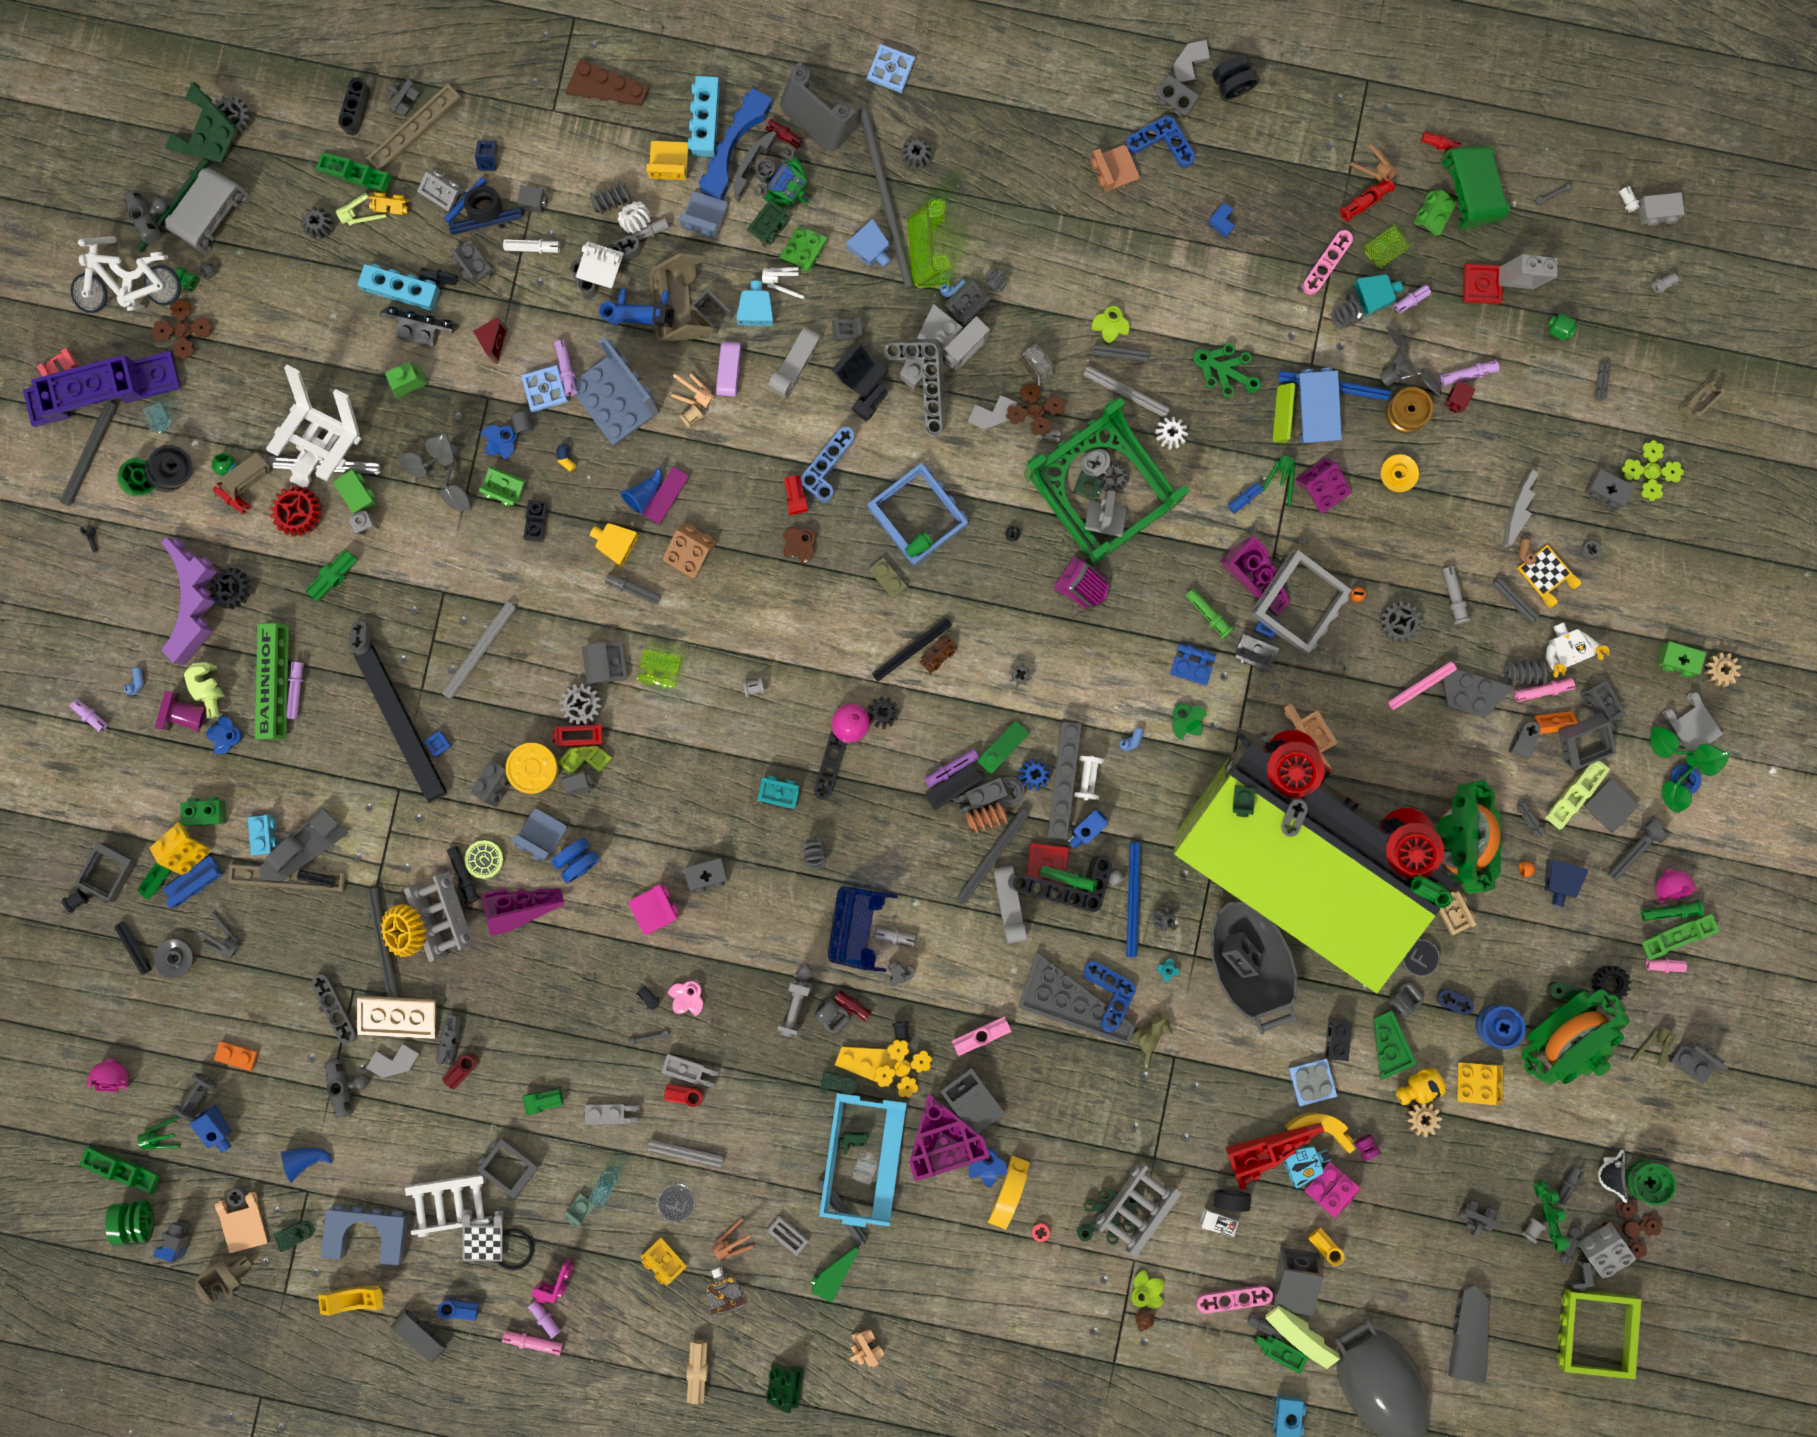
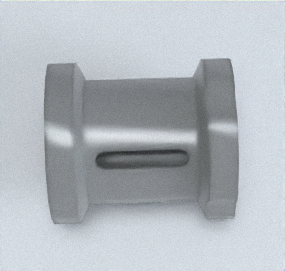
(753, 687)
(1533, 1230)

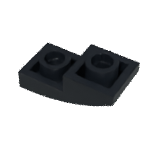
(535, 520)

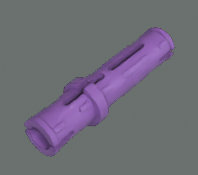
(931, 779)

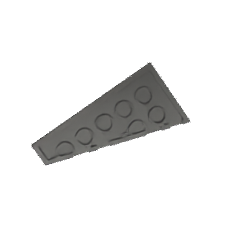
(1064, 1000)

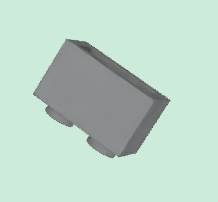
(1661, 208)

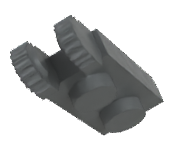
(983, 795)

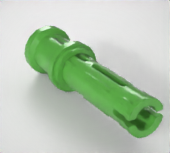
(1215, 620)

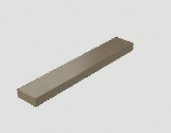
(414, 128)
(251, 876)

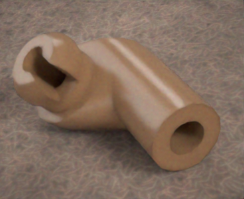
(1525, 554)

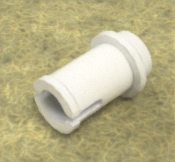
(1629, 199)

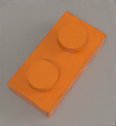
(1554, 722)
(236, 1055)

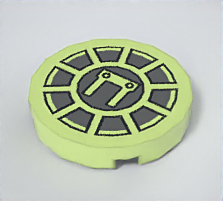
(484, 859)

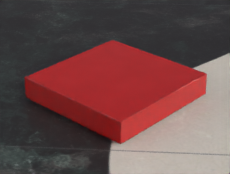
(1481, 284)
(1049, 856)

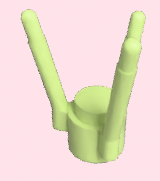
(347, 212)

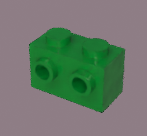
(202, 812)

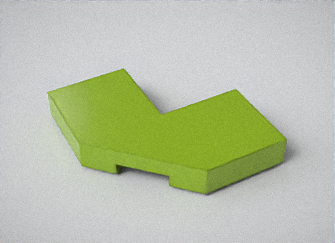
(577, 756)

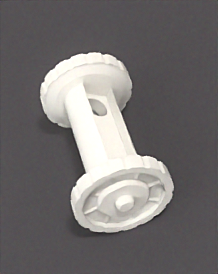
(1089, 777)

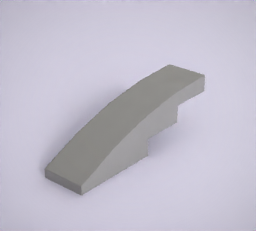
(1518, 515)

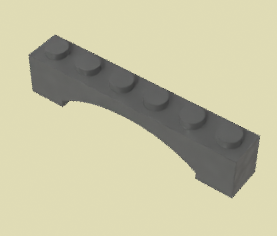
(1064, 780)

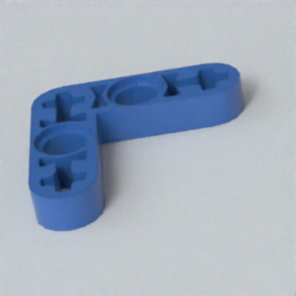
(1167, 135)
(1119, 994)

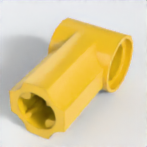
(1326, 1246)

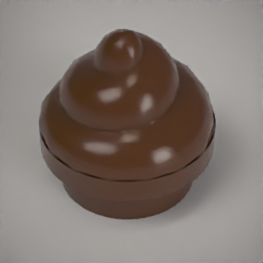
(1144, 1320)

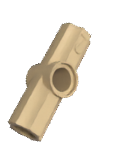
(697, 1372)

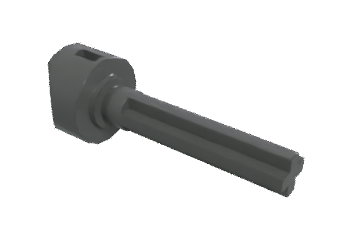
(1653, 831)

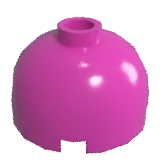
(850, 723)
(1674, 885)
(108, 1076)

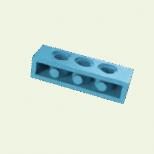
(704, 87)
(372, 274)

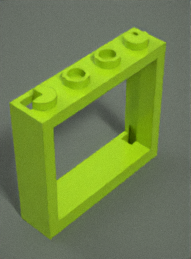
(1630, 1339)

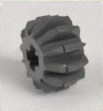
(912, 158)
(311, 218)
(1347, 314)
(814, 853)

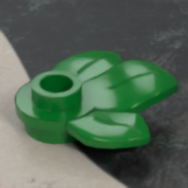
(1190, 722)

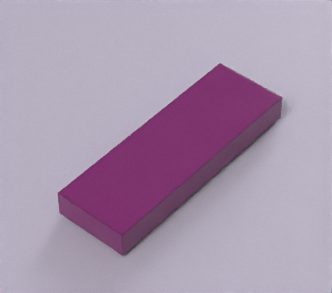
(666, 495)

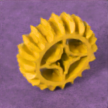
(403, 930)

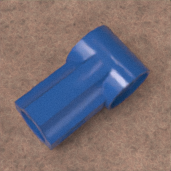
(460, 1309)

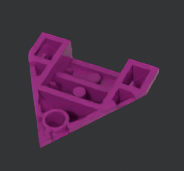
(944, 1143)

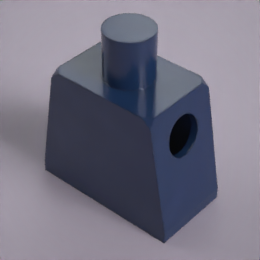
(1563, 880)

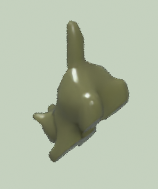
(1148, 1037)

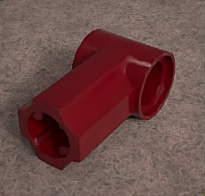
(460, 1071)

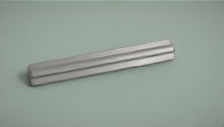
(685, 1153)

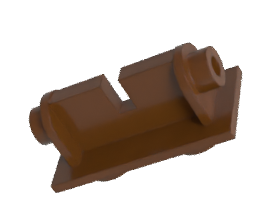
(945, 649)

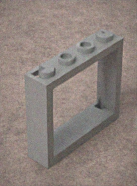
(1275, 586)

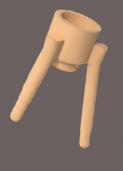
(703, 396)

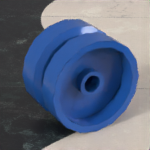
(575, 860)
(1511, 1029)

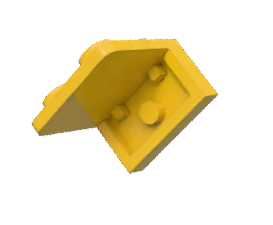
(178, 851)

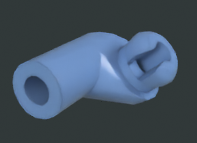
(949, 291)
(137, 683)
(1133, 742)

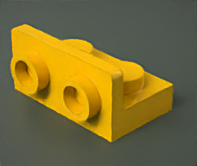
(663, 1262)

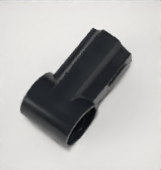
(866, 406)

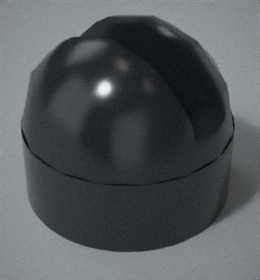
(1008, 532)

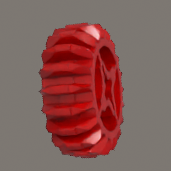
(298, 504)

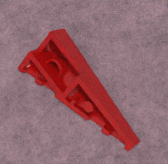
(1258, 1155)

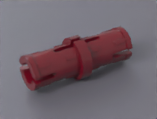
(784, 133)
(852, 1006)

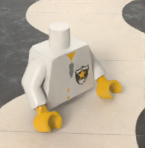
(1571, 648)

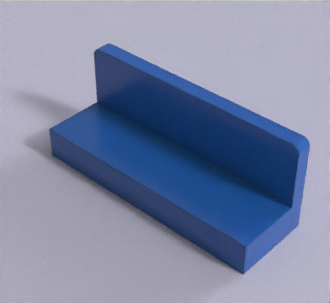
(192, 882)

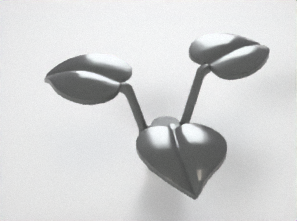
(1404, 363)
(445, 453)

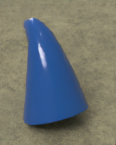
(641, 495)
(297, 1160)

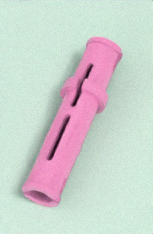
(1551, 688)
(524, 1340)

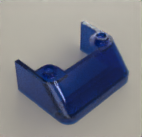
(852, 927)

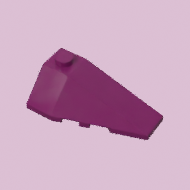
(1253, 569)
(513, 909)

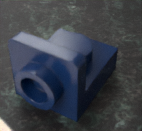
(486, 155)

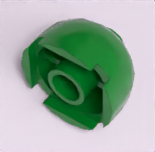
(132, 478)

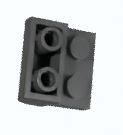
(604, 662)

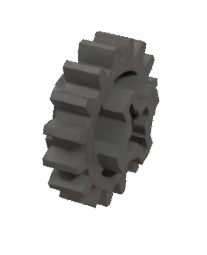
(229, 106)
(1404, 629)

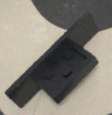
(417, 327)

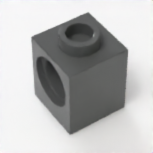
(532, 199)

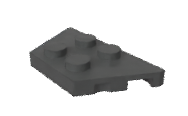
(1473, 693)

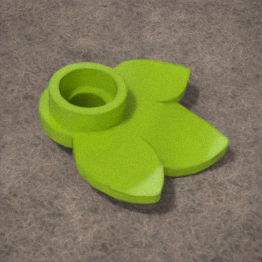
(1111, 327)
(1149, 1289)

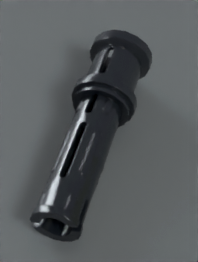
(465, 884)

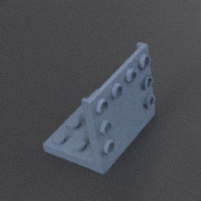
(615, 395)

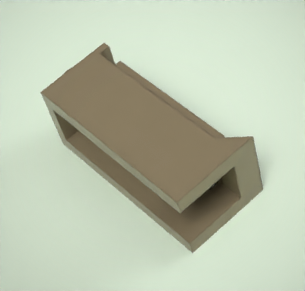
(245, 475)

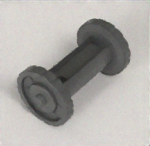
(194, 1096)

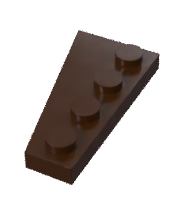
(606, 85)

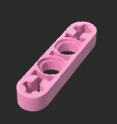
(1327, 262)
(1234, 1299)

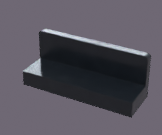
(953, 787)

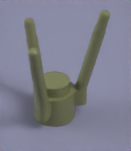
(1664, 1039)

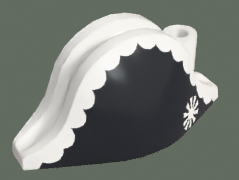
(1613, 1175)

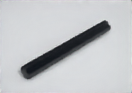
(912, 649)

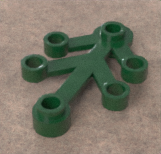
(1102, 1208)

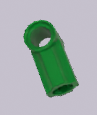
(1432, 891)
(538, 1101)

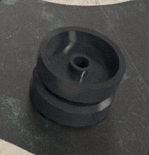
(1235, 77)
(168, 468)

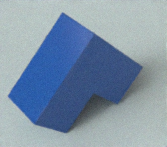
(1220, 222)

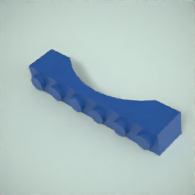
(754, 111)

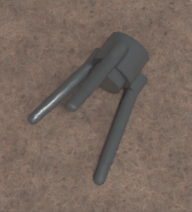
(228, 946)

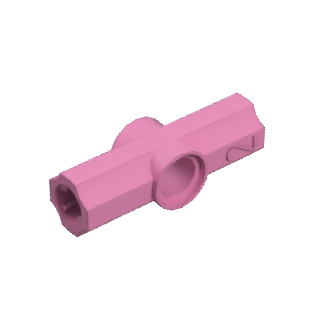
(969, 1042)

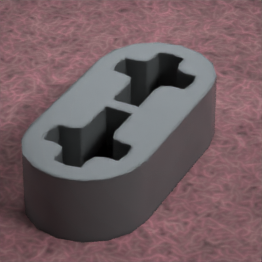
(363, 637)
(1289, 815)

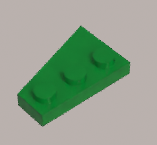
(1391, 1046)

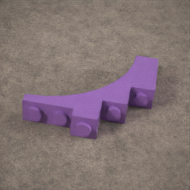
(195, 601)

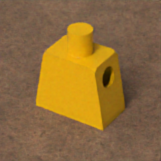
(615, 542)

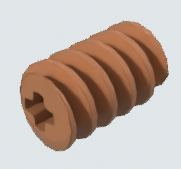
(986, 817)

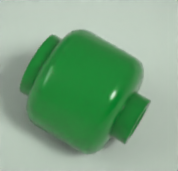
(1562, 326)

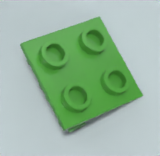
(804, 248)

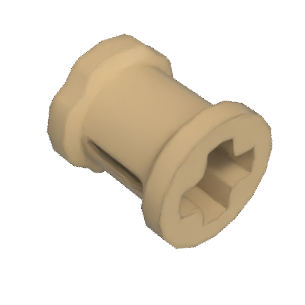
(691, 416)

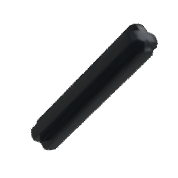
(133, 948)

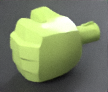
(203, 690)

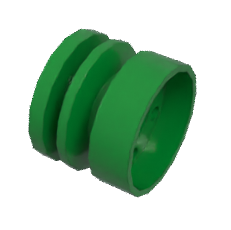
(1657, 1191)
(129, 1222)

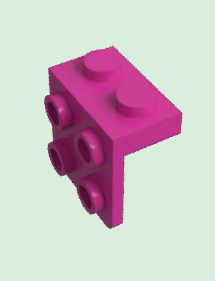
(654, 909)
(547, 1292)

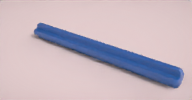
(1344, 387)
(1133, 899)

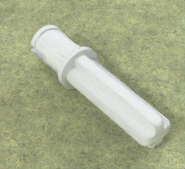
(531, 246)

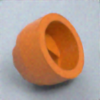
(1357, 598)
(1526, 869)

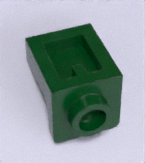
(1243, 800)
(855, 1138)

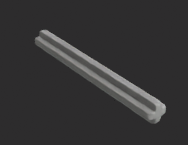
(1126, 391)

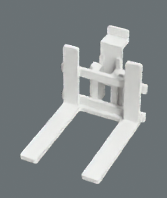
(313, 450)

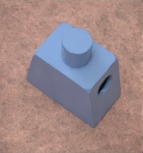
(870, 245)

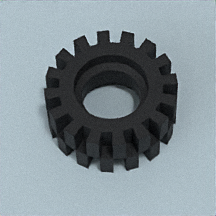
(1619, 974)

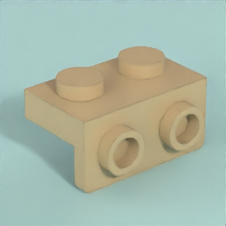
(1457, 915)

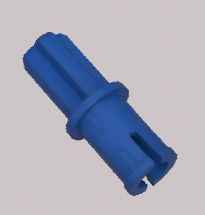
(1245, 497)

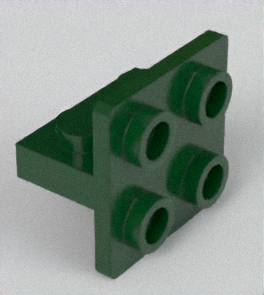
(768, 223)
(784, 1387)

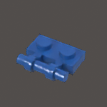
(1191, 670)

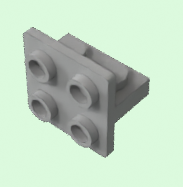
(1105, 516)

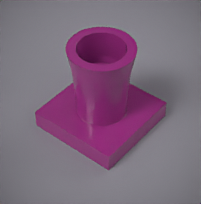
(182, 714)

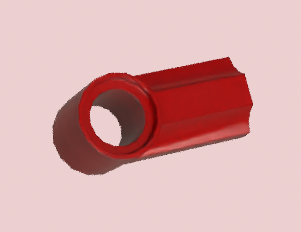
(796, 498)
(682, 1094)

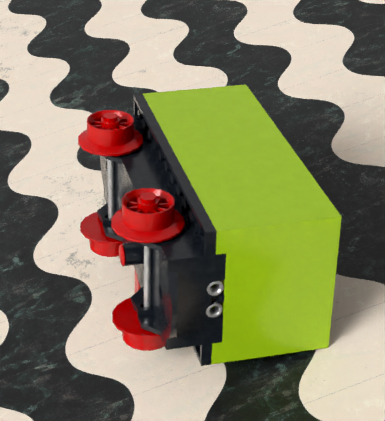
(1336, 881)

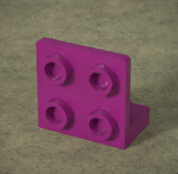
(1324, 484)

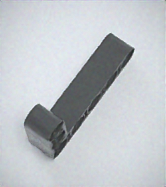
(928, 376)

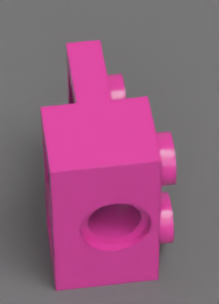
(1340, 1194)

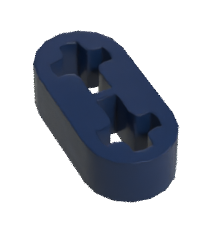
(1456, 998)

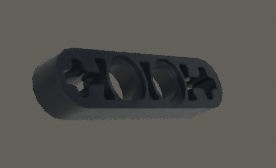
(826, 762)

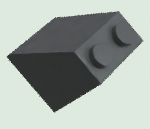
(1297, 1281)

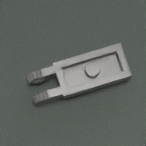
(687, 1070)
(609, 1114)

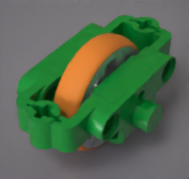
(1472, 837)
(1576, 1038)

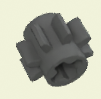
(995, 280)
(1021, 669)
(1163, 918)

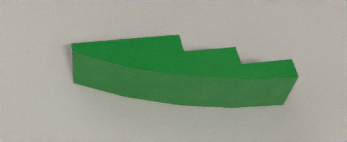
(353, 172)
(119, 1169)

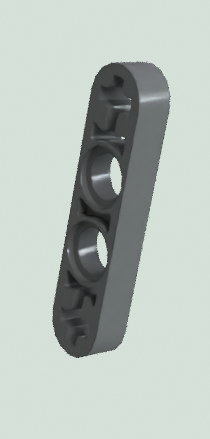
(338, 1006)

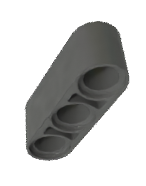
(419, 1336)

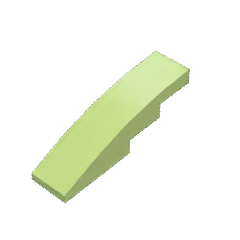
(1576, 794)
(1298, 1334)

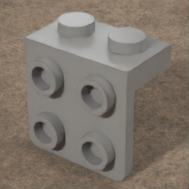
(1606, 1251)

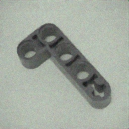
(617, 245)

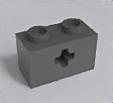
(1619, 489)
(695, 873)

